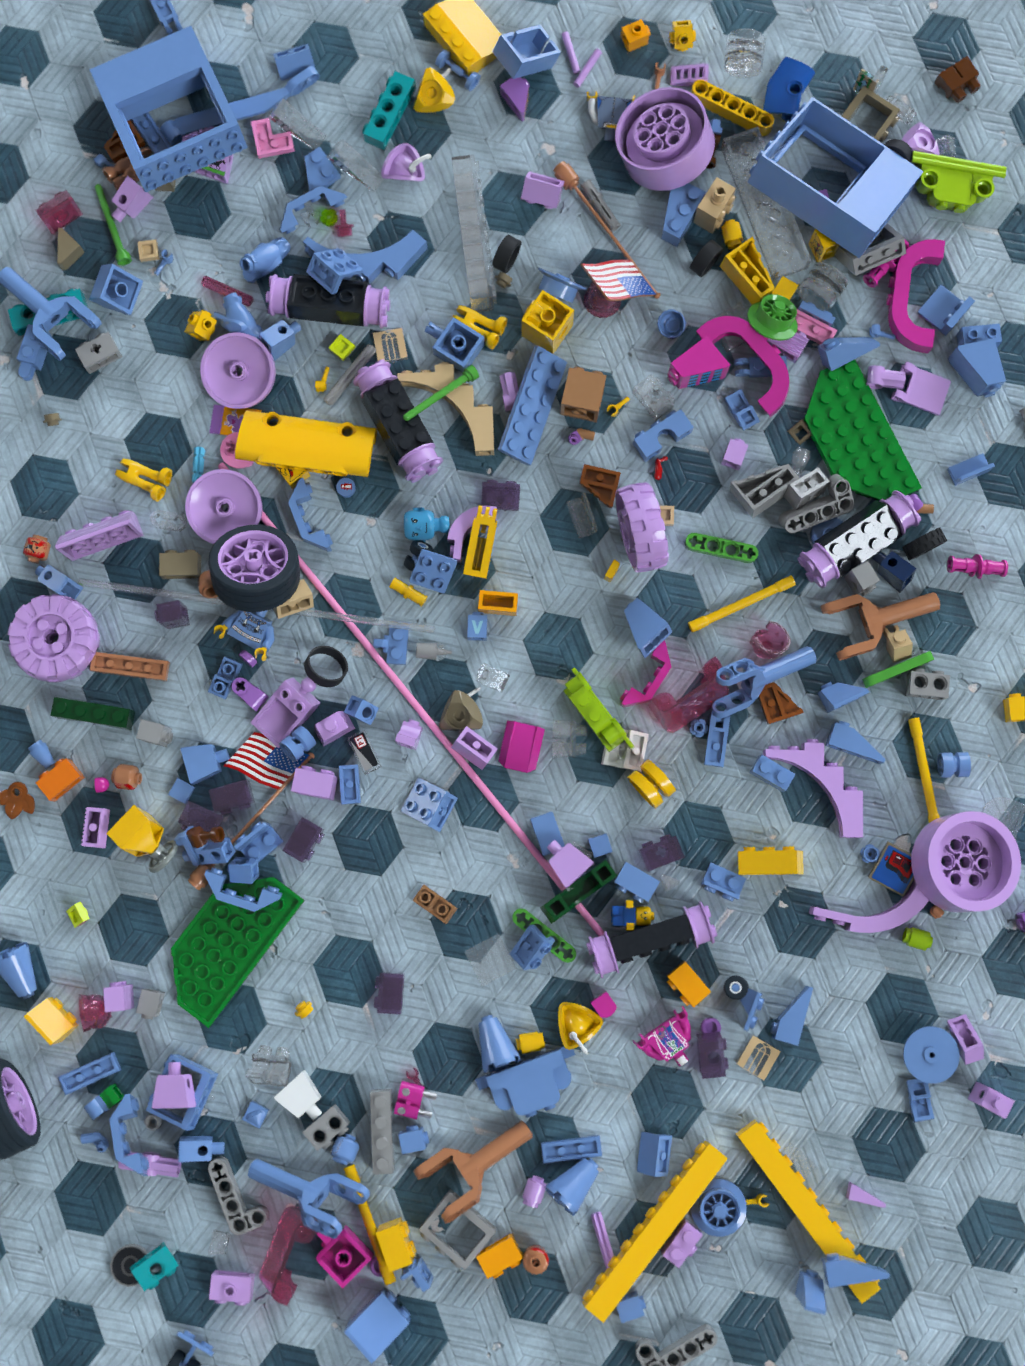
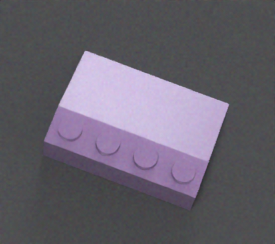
(99, 536)

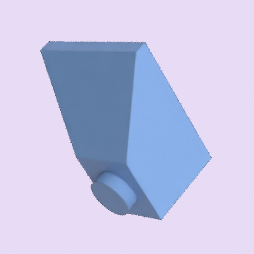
(839, 694)

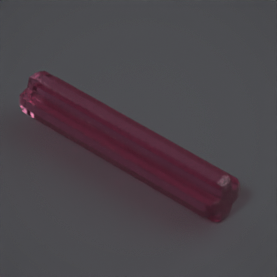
(224, 289)

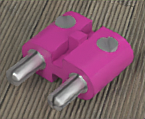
(410, 1100)

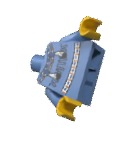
(251, 629)

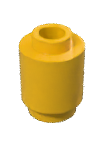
(732, 234)
(530, 1042)

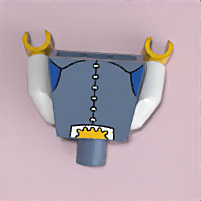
(607, 112)

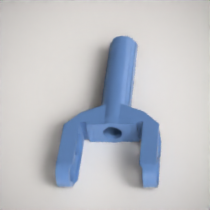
(46, 312)
(756, 677)
(310, 1193)

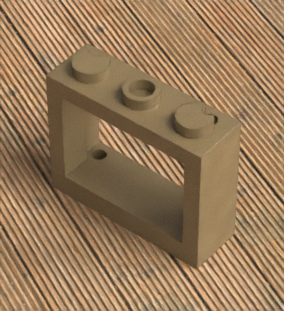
(879, 104)

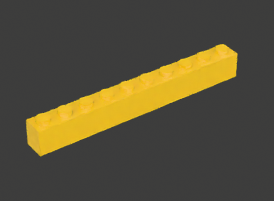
(801, 1200)
(653, 1231)

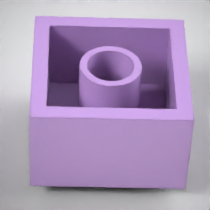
(314, 784)

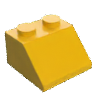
(52, 1020)

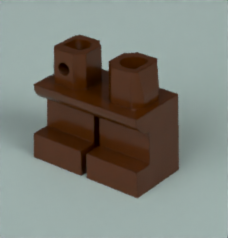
(957, 78)

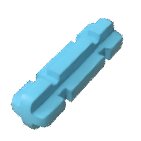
(198, 463)

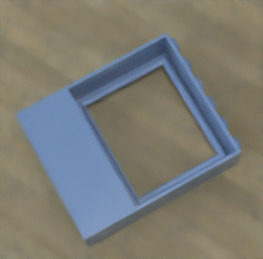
(153, 79)
(865, 205)

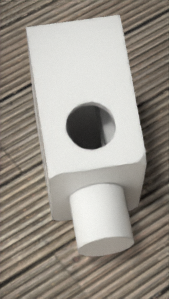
(300, 1097)

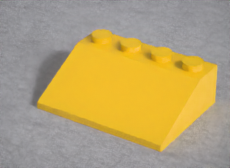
(463, 32)

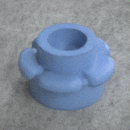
(694, 724)
(874, 851)

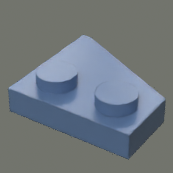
(320, 169)

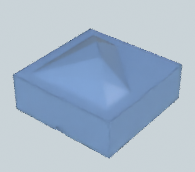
(255, 1114)

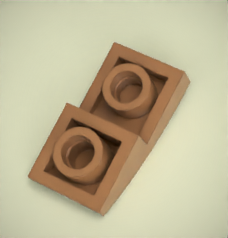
(435, 904)

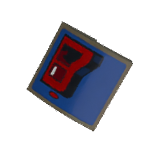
(893, 869)

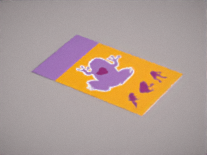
(226, 419)

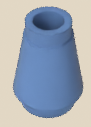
(41, 753)

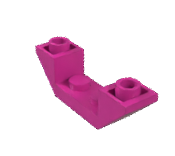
(633, 696)

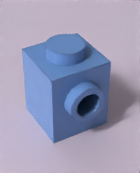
(413, 1139)

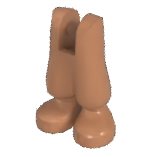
(125, 168)

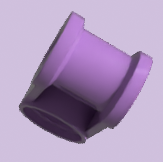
(251, 695)

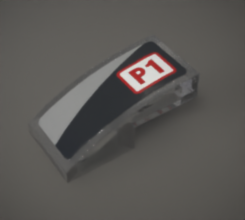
(364, 752)

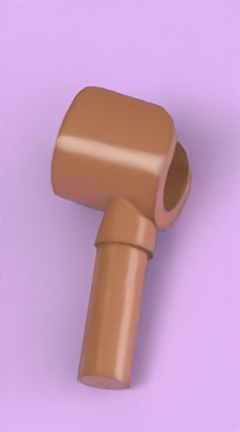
(659, 73)
(936, 912)

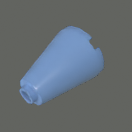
(18, 970)
(495, 1045)
(573, 1185)

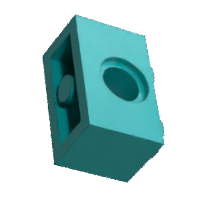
(159, 1255)

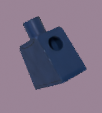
(894, 569)

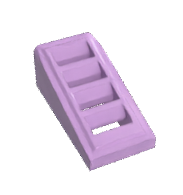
(696, 68)

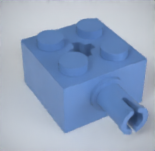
(455, 335)

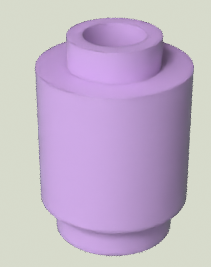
(534, 1191)

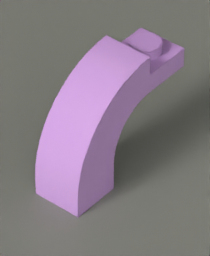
(461, 528)

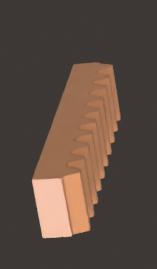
(130, 666)

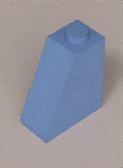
(646, 626)

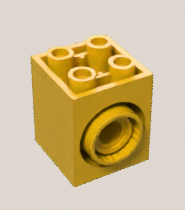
(547, 322)

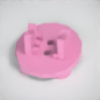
(227, 452)

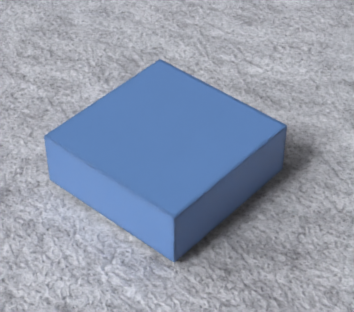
(181, 791)
(600, 845)

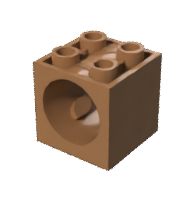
(583, 394)

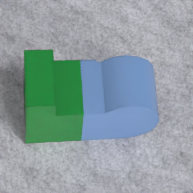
(104, 1101)

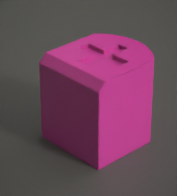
(604, 1005)

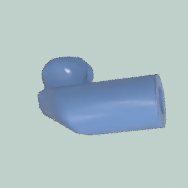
(97, 1139)

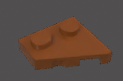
(115, 147)
(777, 704)

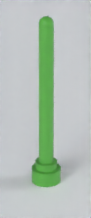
(122, 256)
(469, 374)

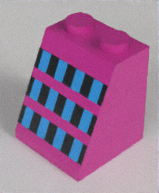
(698, 365)

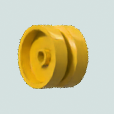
(651, 783)

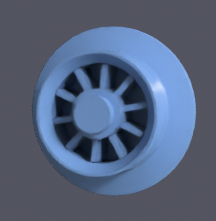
(559, 286)
(931, 1054)
(720, 1208)

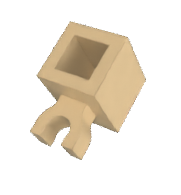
(898, 644)

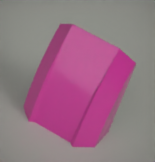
(521, 746)

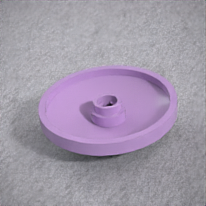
(221, 366)
(213, 491)

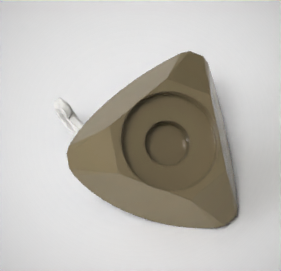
(461, 712)

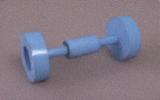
(443, 59)

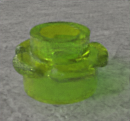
(329, 221)

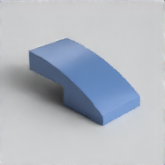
(741, 410)
(919, 1100)

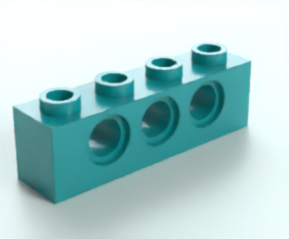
(381, 136)
(20, 312)

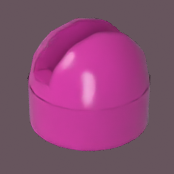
(101, 784)

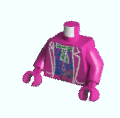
(668, 1039)

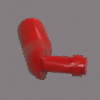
(658, 468)

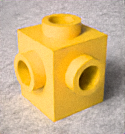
(682, 35)
(201, 325)

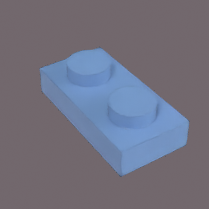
(823, 316)
(349, 784)

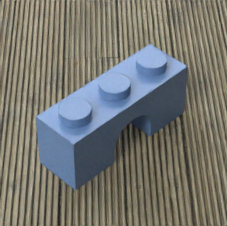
(675, 424)

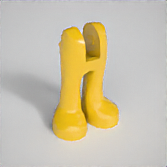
(472, 316)
(132, 477)

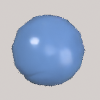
(671, 323)

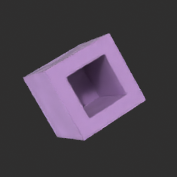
(734, 453)

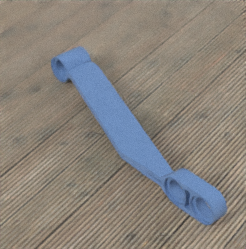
(241, 109)

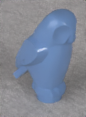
(264, 259)
(237, 317)

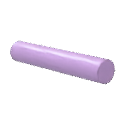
(570, 51)
(587, 68)

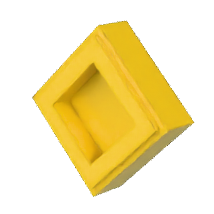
(612, 570)

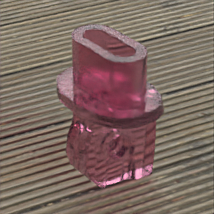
(344, 229)

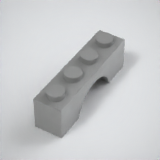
(382, 1131)

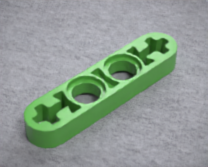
(721, 549)
(898, 669)
(546, 931)

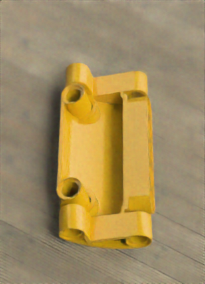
(305, 444)

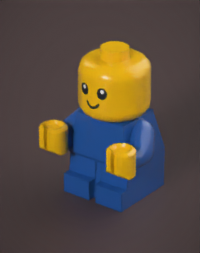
(629, 916)

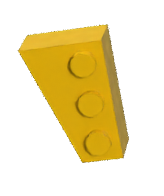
(747, 271)
(770, 861)

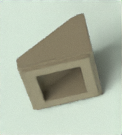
(796, 428)

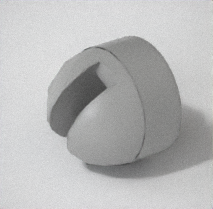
(148, 1123)

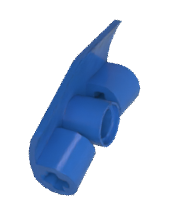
(788, 77)

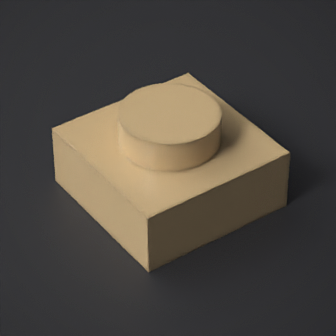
(148, 250)
(667, 514)

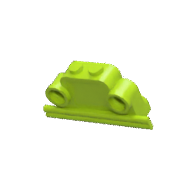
(955, 181)
(594, 712)

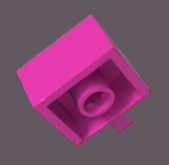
(330, 1256)

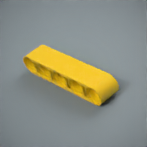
(728, 100)

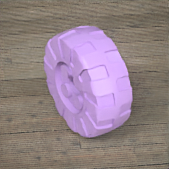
(642, 527)
(33, 635)

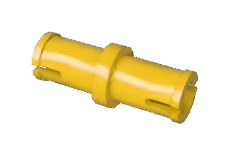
(408, 591)

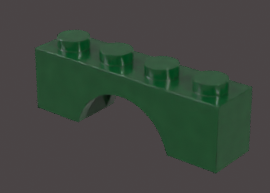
(92, 713)
(578, 891)

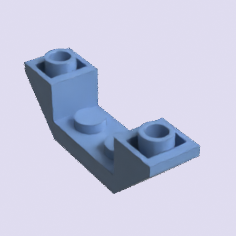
(289, 221)
(300, 495)
(216, 881)
(126, 1110)

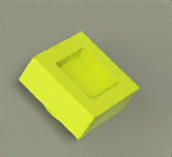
(341, 347)
(78, 914)

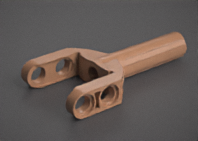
(876, 618)
(473, 1166)

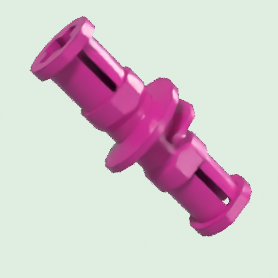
(881, 270)
(977, 565)

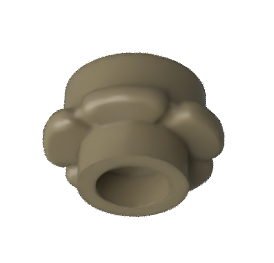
(503, 280)
(52, 419)

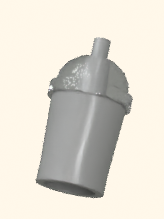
(432, 651)

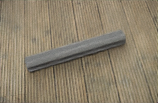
(349, 375)

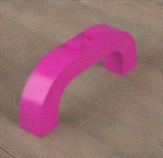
(906, 332)
(769, 355)

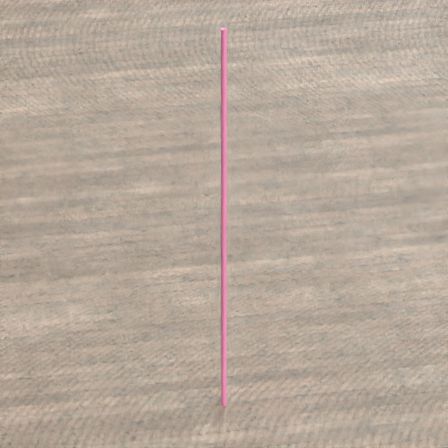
(438, 733)

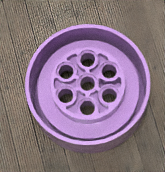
(665, 138)
(990, 844)

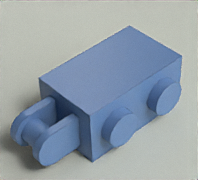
(30, 355)

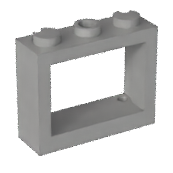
(874, 255)
(442, 1247)

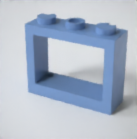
(201, 1094)

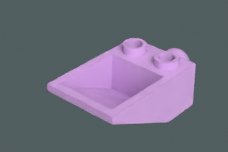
(283, 710)

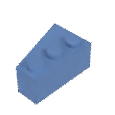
(681, 212)

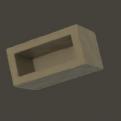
(179, 565)

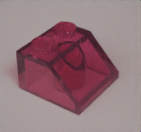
(59, 211)

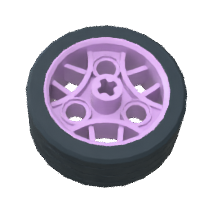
(245, 568)
(18, 1113)

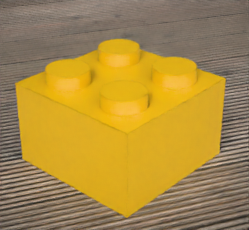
(395, 1244)

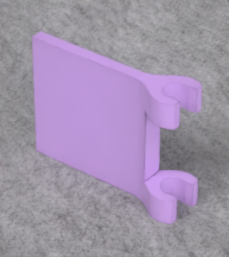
(923, 390)

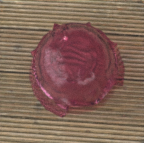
(597, 304)
(771, 642)
(92, 1012)

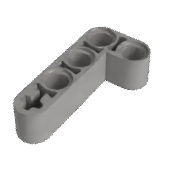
(795, 520)
(225, 1196)
(678, 1348)

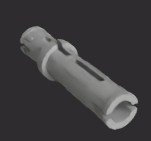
(596, 197)

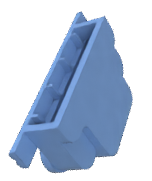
(530, 1083)

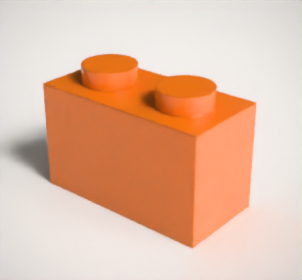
(59, 779)

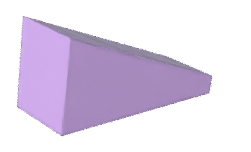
(857, 1194)

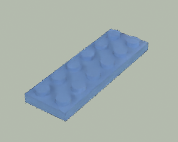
(532, 405)

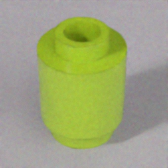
(917, 938)

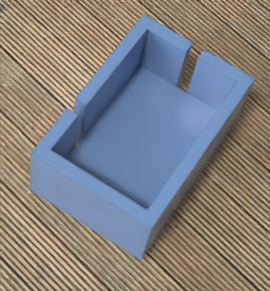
(522, 51)

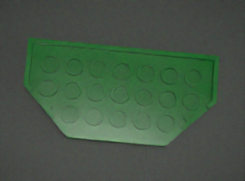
(856, 435)
(226, 946)

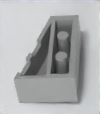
(763, 490)

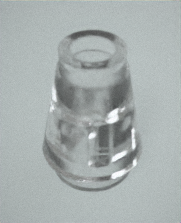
(799, 460)

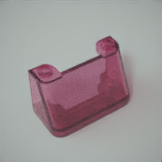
(677, 714)
(273, 1272)

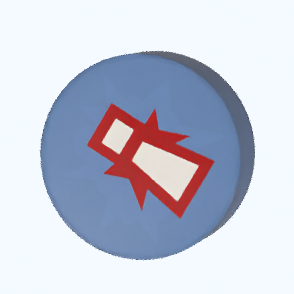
(345, 487)

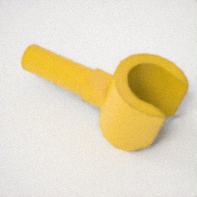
(321, 386)
(618, 406)
(757, 1200)

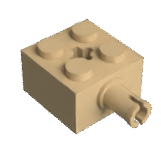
(715, 205)

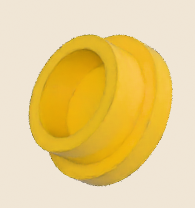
(303, 1009)

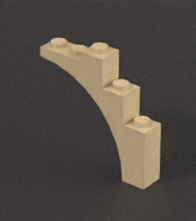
(478, 418)

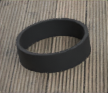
(337, 655)

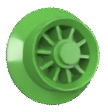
(774, 317)

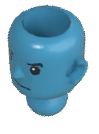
(422, 524)

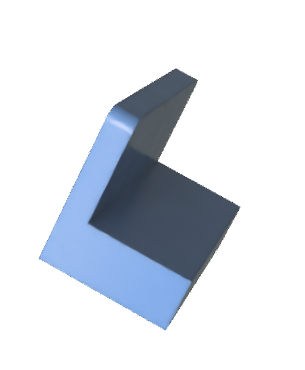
(293, 61)
(969, 469)
(546, 831)
(654, 1154)

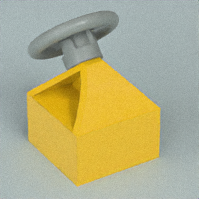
(140, 835)

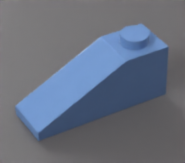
(841, 350)
(850, 741)
(791, 1021)
(846, 1271)
(811, 1291)

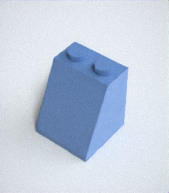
(979, 366)
(377, 1324)

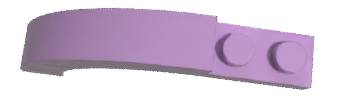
(900, 913)

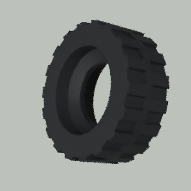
(924, 543)

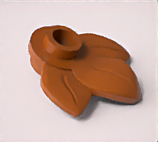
(16, 803)

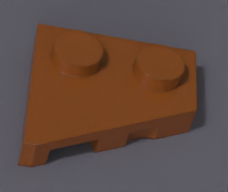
(600, 483)

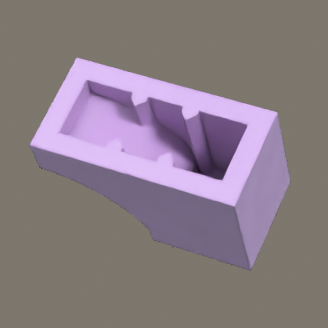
(409, 734)
(968, 1042)

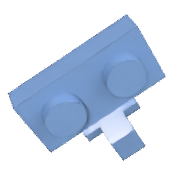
(394, 645)

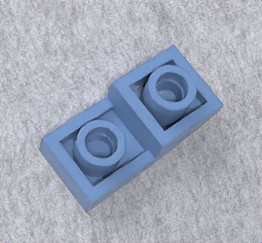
(223, 680)

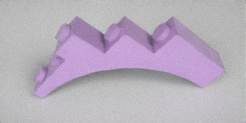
(846, 803)

